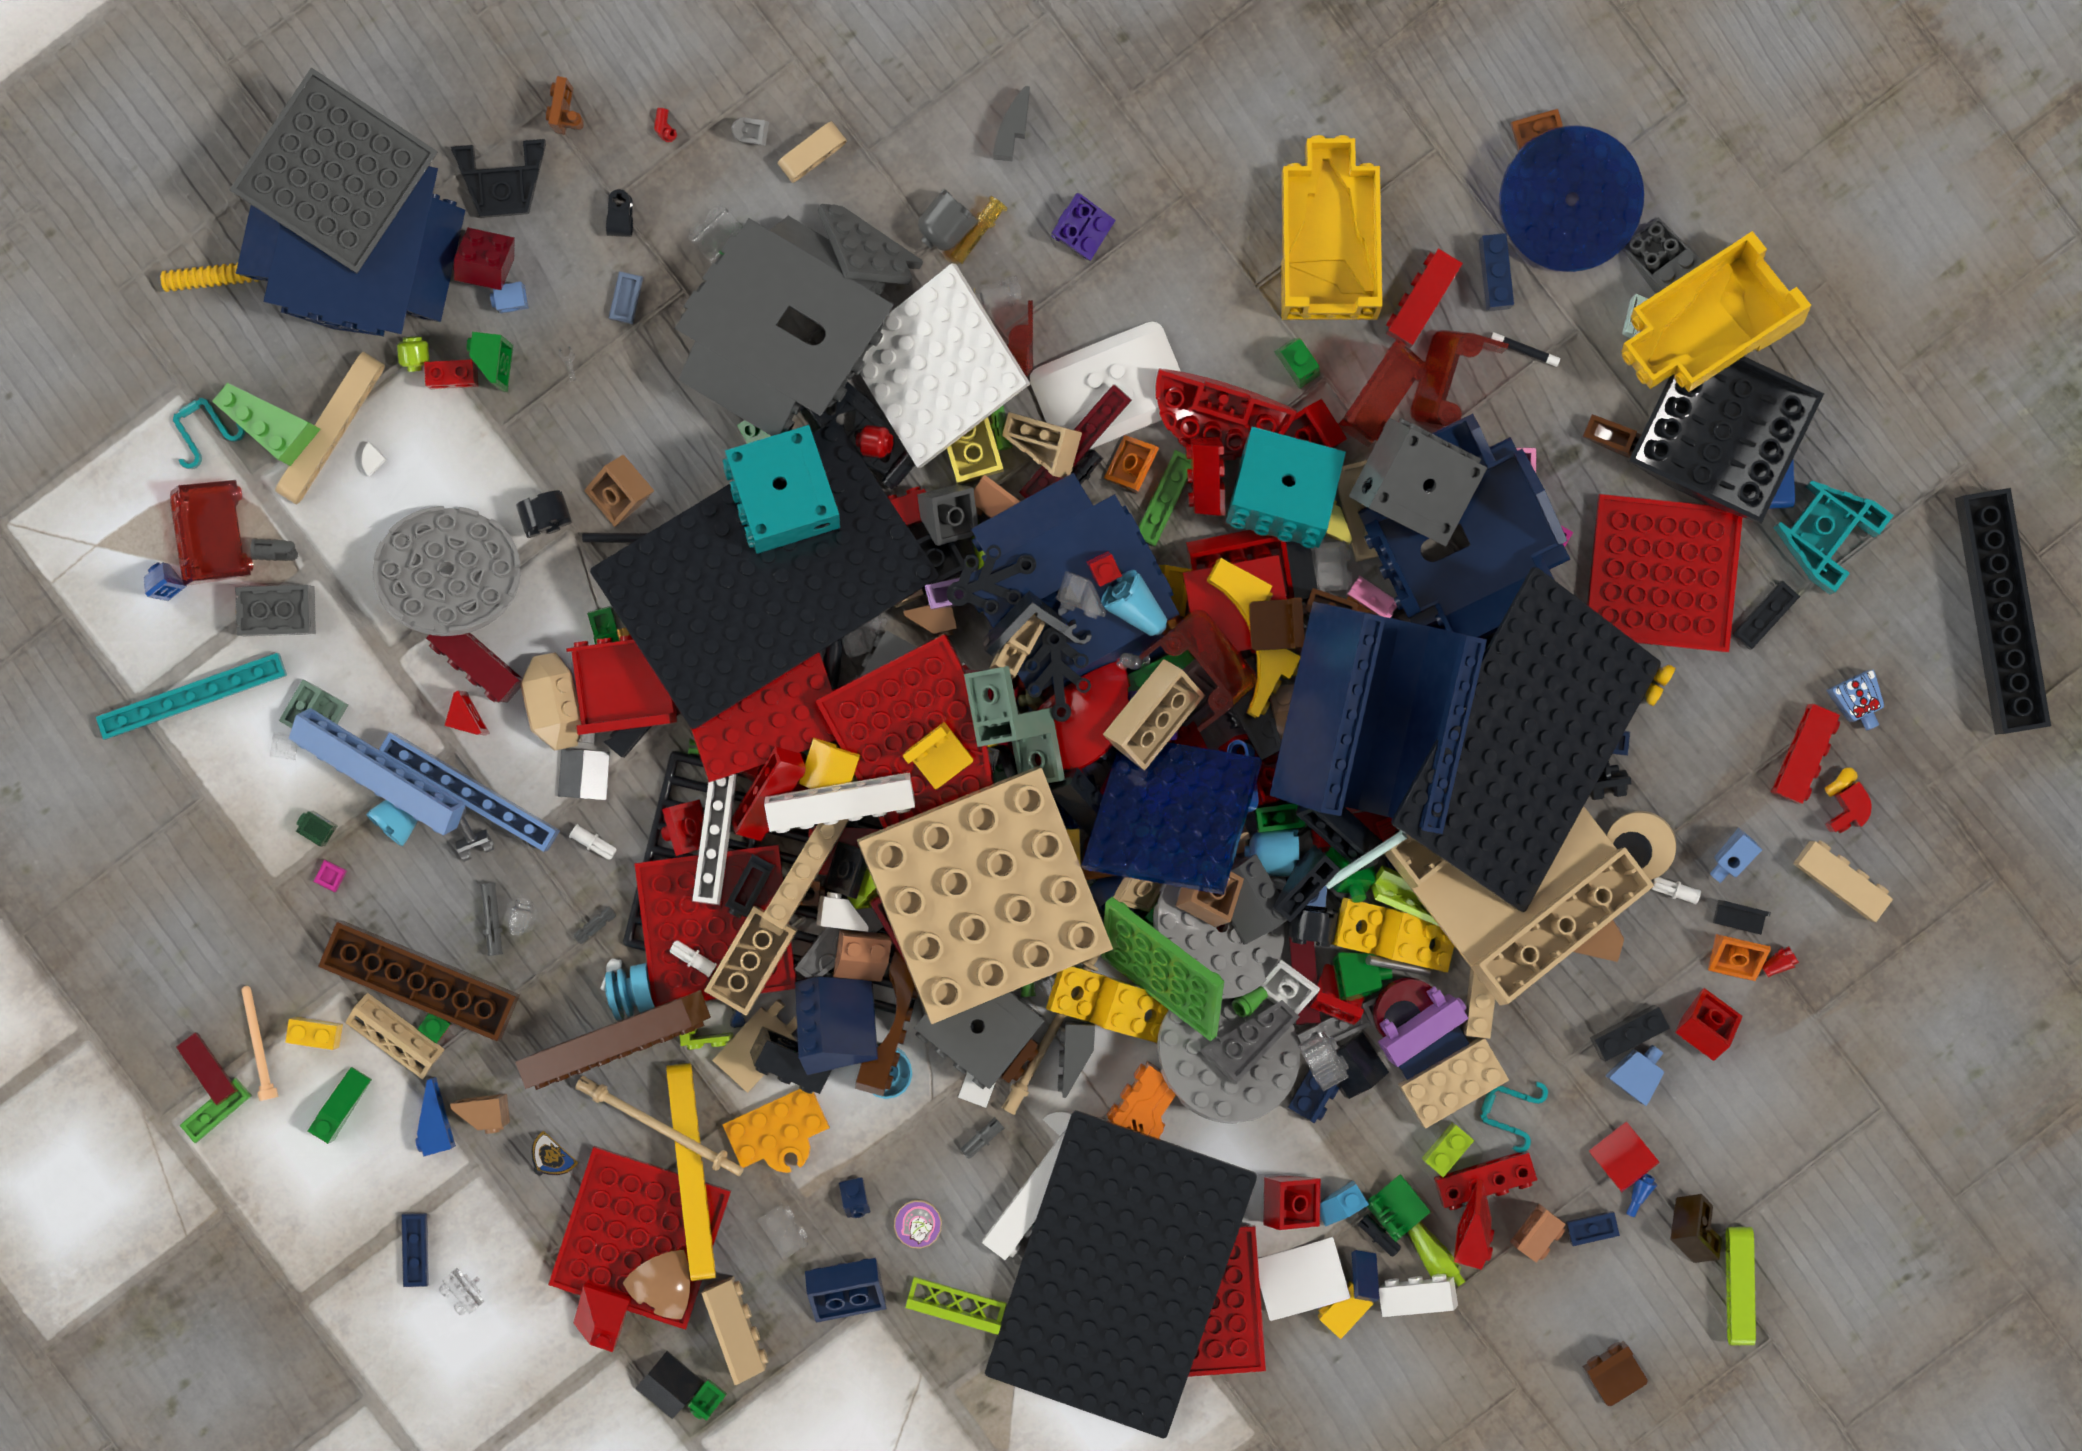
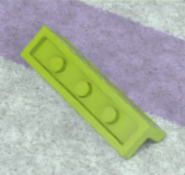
(1395, 892)
(953, 1314)

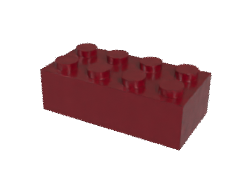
(480, 664)

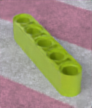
(1740, 1286)

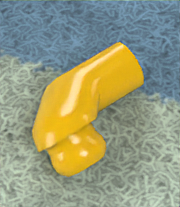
(1843, 781)

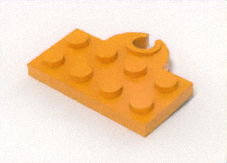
(777, 1130)

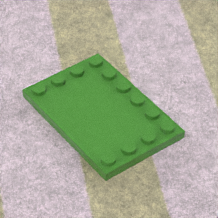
(1163, 969)

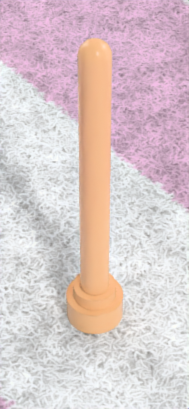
(266, 1089)

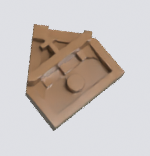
(1604, 944)

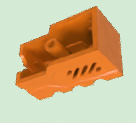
(1143, 1102)

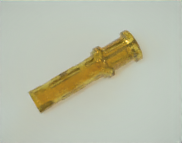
(986, 220)

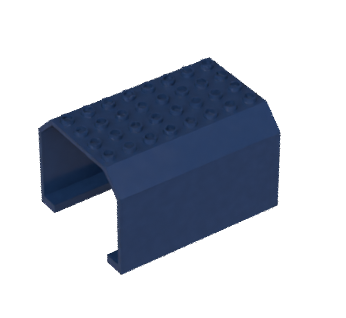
(1369, 711)

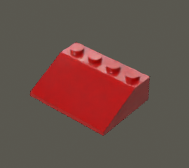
(1237, 548)

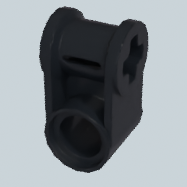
(619, 219)

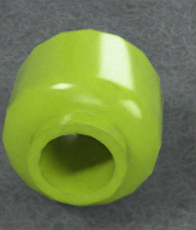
(413, 353)

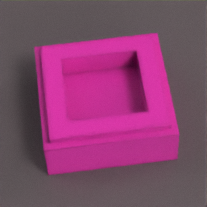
(330, 875)

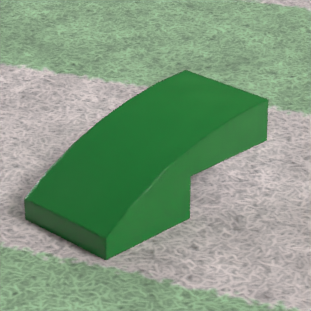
(603, 624)

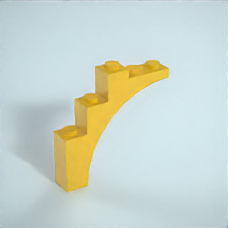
(1271, 664)

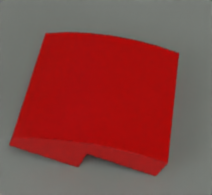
(1624, 1156)

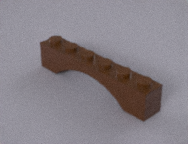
(875, 1074)

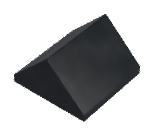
(1364, 1066)
(669, 1384)

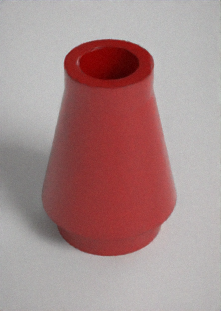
(1781, 961)

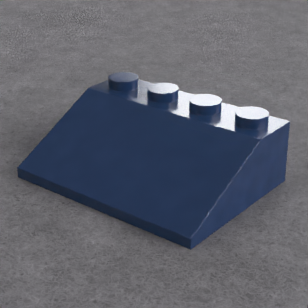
(835, 1023)

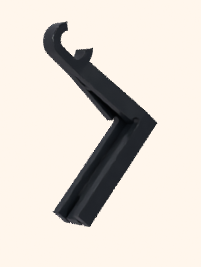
(1019, 616)

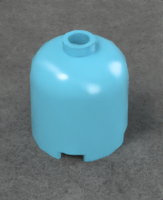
(1276, 851)

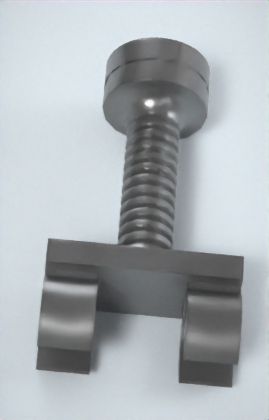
(471, 840)

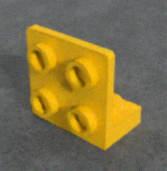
(939, 755)

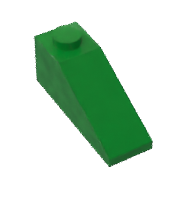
(339, 1106)

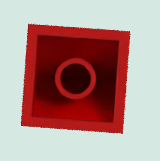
(464, 715)

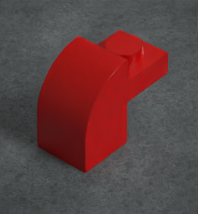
(1856, 808)

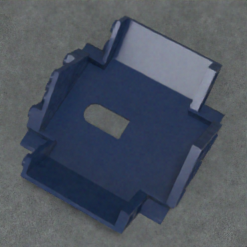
(401, 276)
(1508, 534)
(1062, 535)

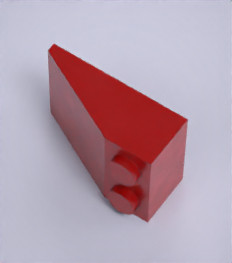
(1474, 1231)

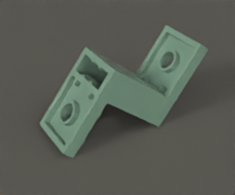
(999, 722)

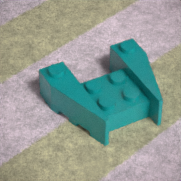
(1825, 527)

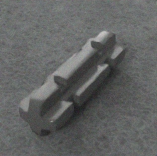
(594, 925)

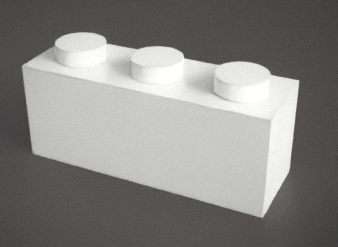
(1418, 1295)

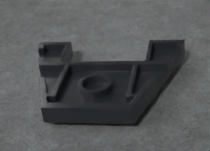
(505, 189)

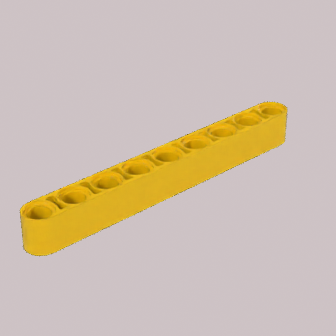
(691, 1173)

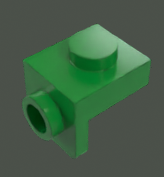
(706, 1400)

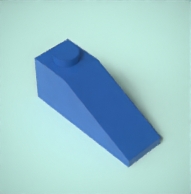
(162, 582)
(434, 1127)

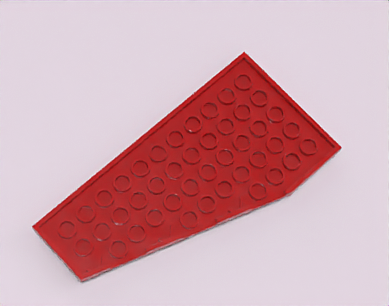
(898, 707)

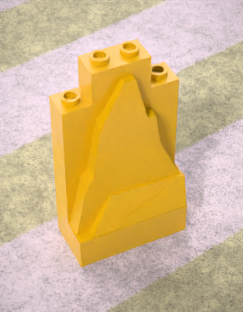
(1331, 234)
(1713, 317)

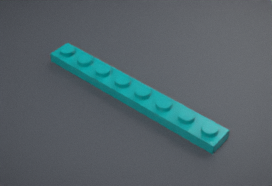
(191, 696)

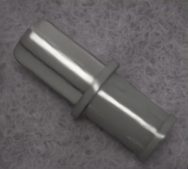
(982, 1138)

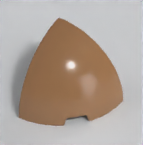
(662, 1284)

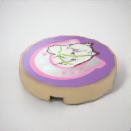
(918, 1224)

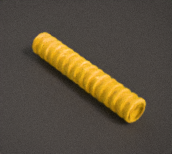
(202, 277)

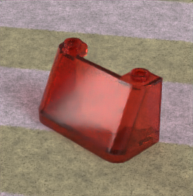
(208, 532)

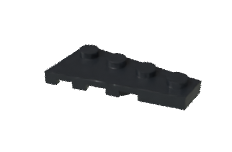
(1260, 730)

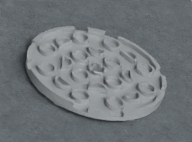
(438, 603)
(1222, 952)
(1206, 1088)

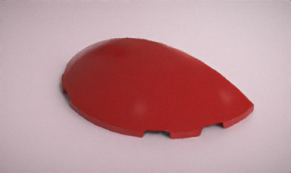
(1211, 408)
(1092, 713)

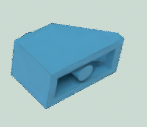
(1342, 1204)

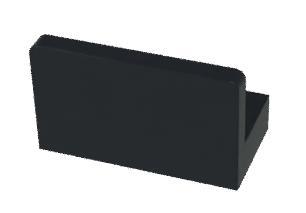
(1740, 917)

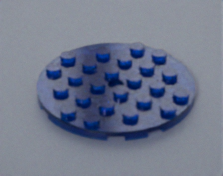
(1536, 192)

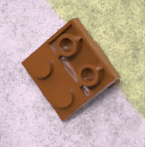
(558, 113)
(1533, 126)

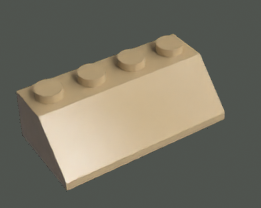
(1154, 714)
(734, 1329)

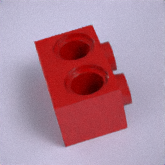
(451, 374)

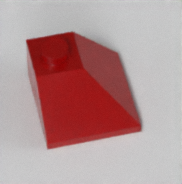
(601, 1316)

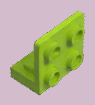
(696, 1042)

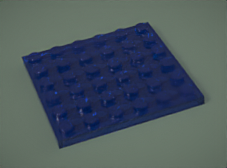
(1175, 818)

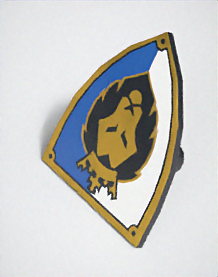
(550, 1157)

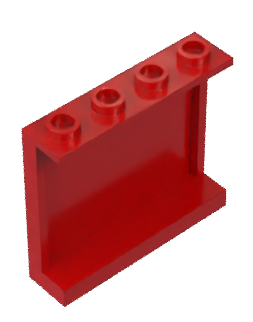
(1220, 608)
(618, 687)

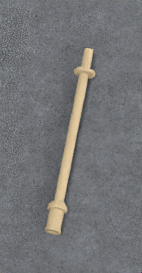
(1020, 1088)
(600, 1093)

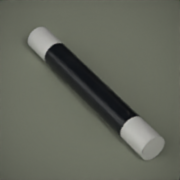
(1527, 350)

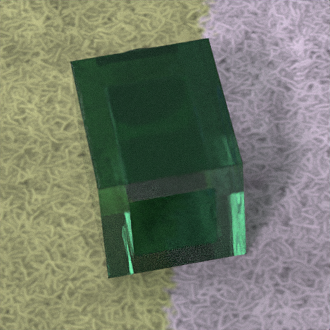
(315, 828)

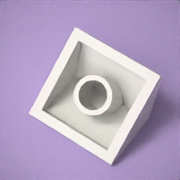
(1290, 986)

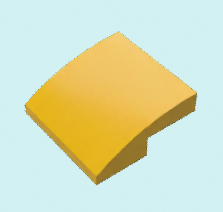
(828, 765)

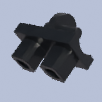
(1611, 778)

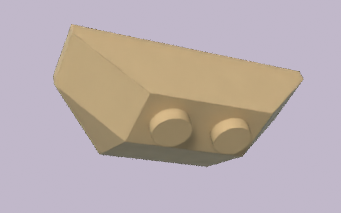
(551, 701)

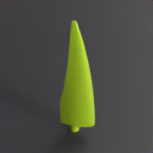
(1434, 1254)

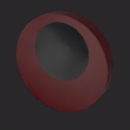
(1401, 1002)

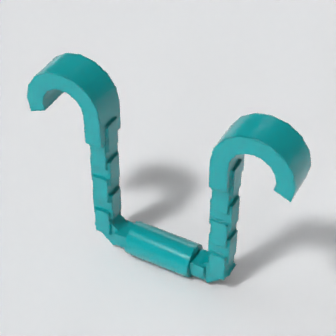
(189, 409)
(1488, 1103)

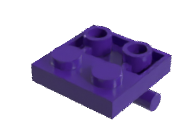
(1083, 226)

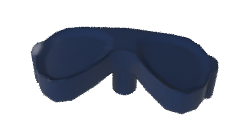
(737, 1019)

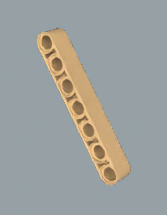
(333, 425)

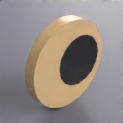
(1646, 839)

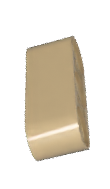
(812, 152)

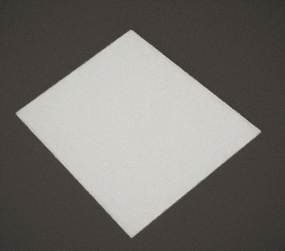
(973, 1093)

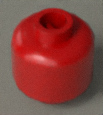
(874, 441)

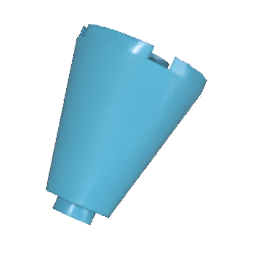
(1135, 604)
(393, 821)

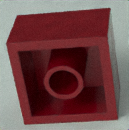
(484, 258)

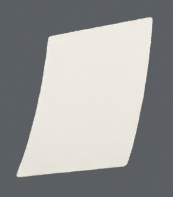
(1302, 1279)

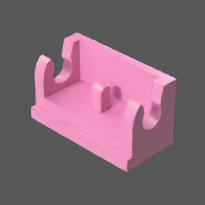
(1372, 597)

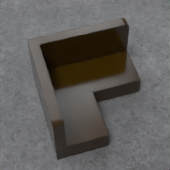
(1693, 1229)

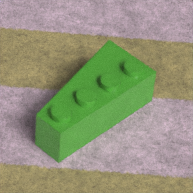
(272, 427)

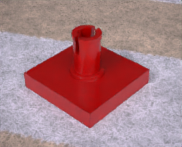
(684, 826)

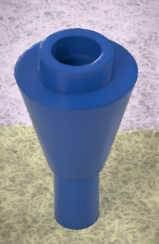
(1641, 1190)

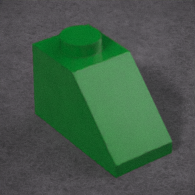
(1278, 818)

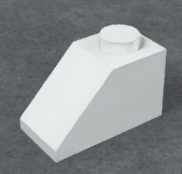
(839, 913)

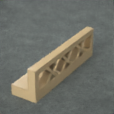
(395, 1033)

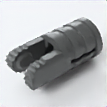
(273, 550)

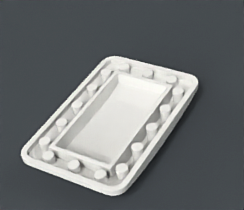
(1077, 381)

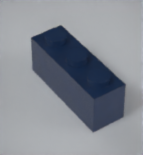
(1496, 272)

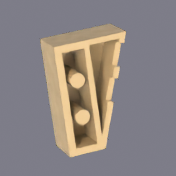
(1045, 442)

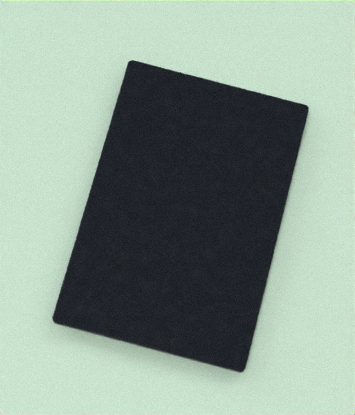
(735, 620)
(1536, 739)
(1120, 1274)

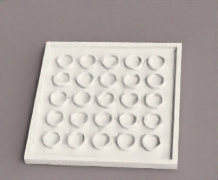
(940, 366)

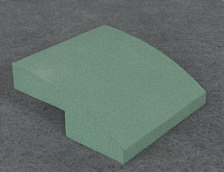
(313, 697)

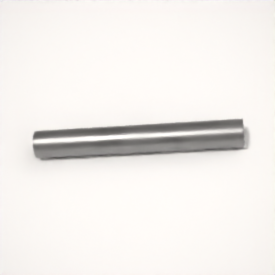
(1397, 965)

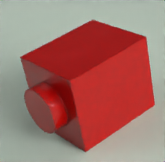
(1104, 568)

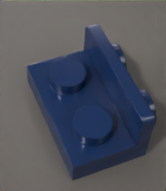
(1311, 1099)

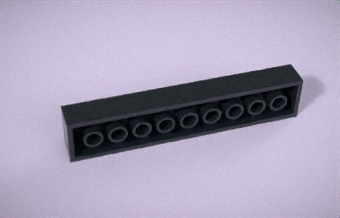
(2002, 611)

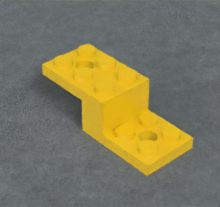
(1392, 935)
(1106, 1003)

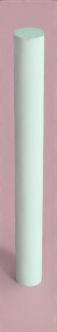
(1367, 858)

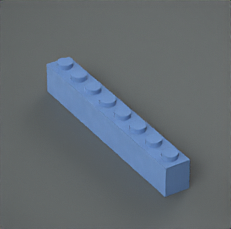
(376, 771)
(471, 792)

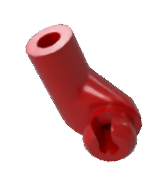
(661, 126)

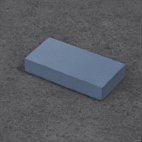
(626, 297)

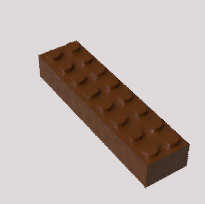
(419, 980)
(614, 1041)

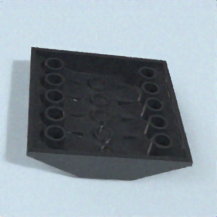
(1728, 436)

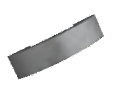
(1341, 1029)

